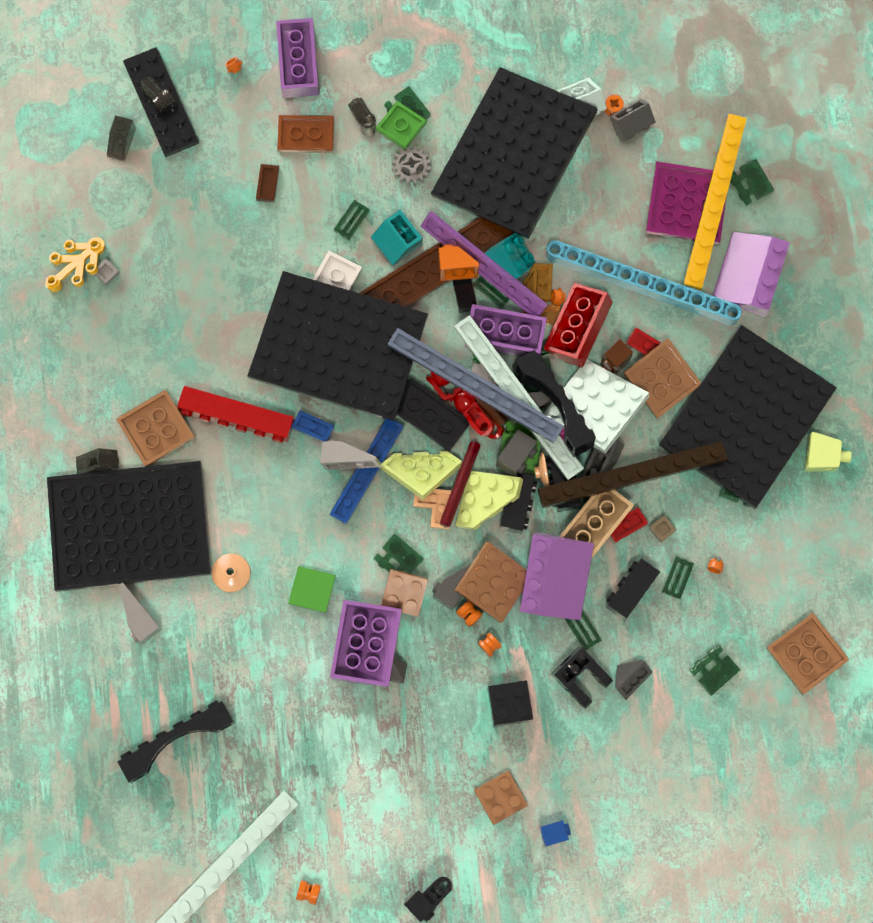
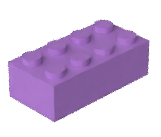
(297, 58)
(510, 331)

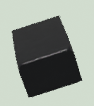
(464, 294)

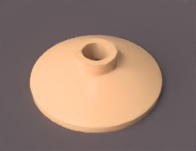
(541, 470)
(232, 582)

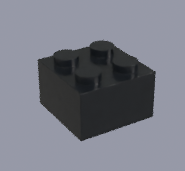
(510, 703)

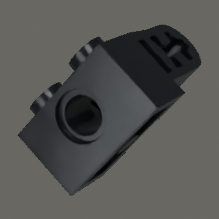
(572, 667)
(424, 903)

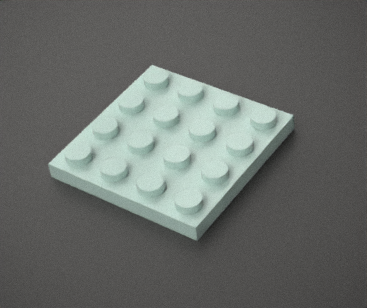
(603, 401)

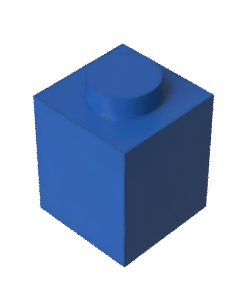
(555, 833)

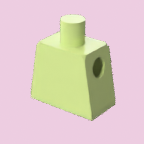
(824, 453)

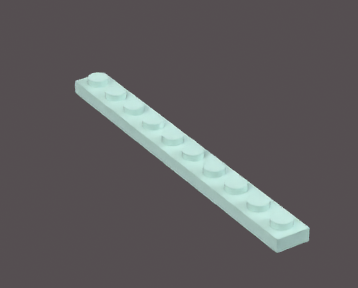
(508, 382)
(230, 860)

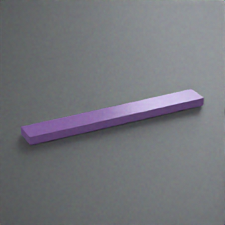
(487, 267)

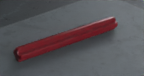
(460, 484)

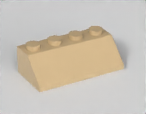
(598, 519)

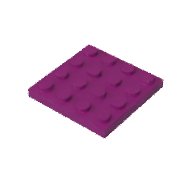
(679, 201)

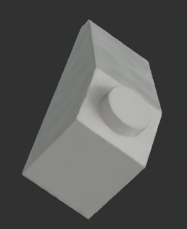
(339, 455)
(138, 619)

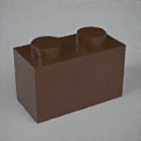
(616, 357)

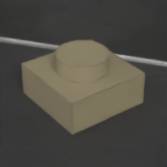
(662, 529)

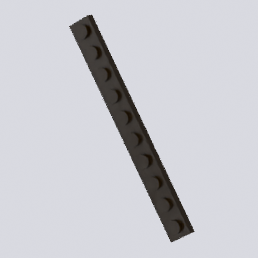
(632, 474)

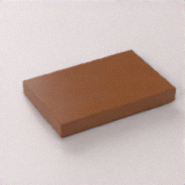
(305, 134)

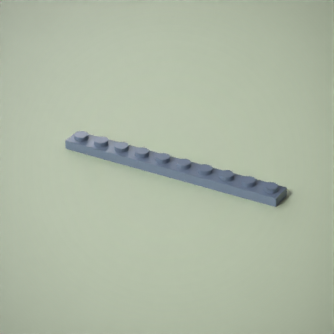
(475, 385)

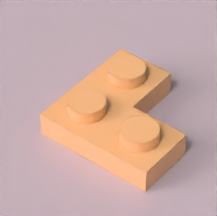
(437, 502)

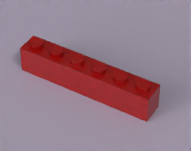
(235, 414)

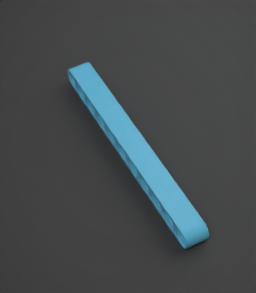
(649, 290)

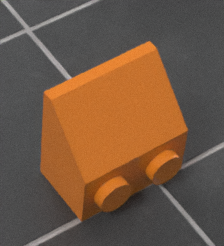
(456, 264)

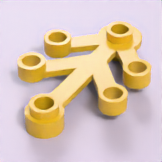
(76, 262)

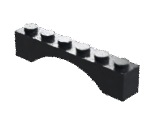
(534, 373)
(139, 763)

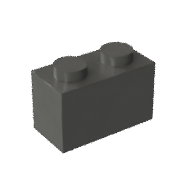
(632, 119)
(516, 454)

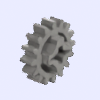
(418, 164)

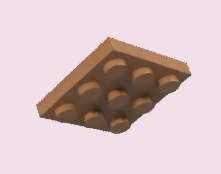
(664, 376)
(155, 428)
(493, 582)
(807, 654)

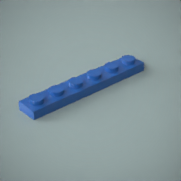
(363, 477)

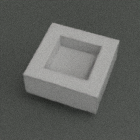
(106, 272)

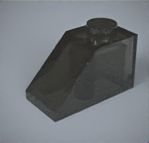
(120, 138)
(97, 461)

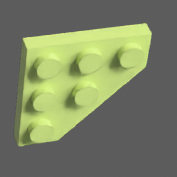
(421, 471)
(486, 497)

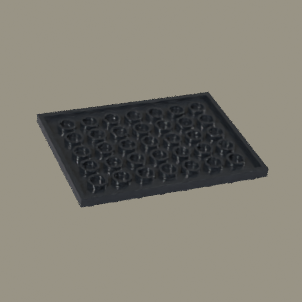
(514, 152)
(335, 346)
(758, 409)
(128, 526)

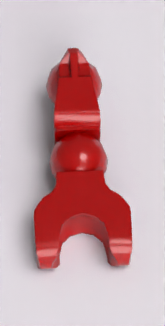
(468, 406)

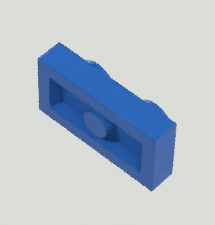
(313, 427)

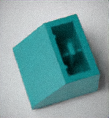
(397, 238)
(512, 255)

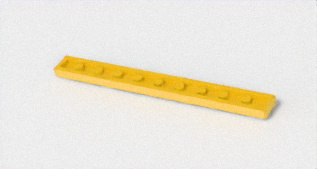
(714, 202)

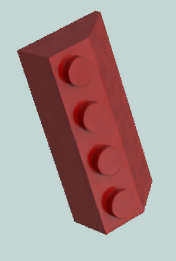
(578, 324)

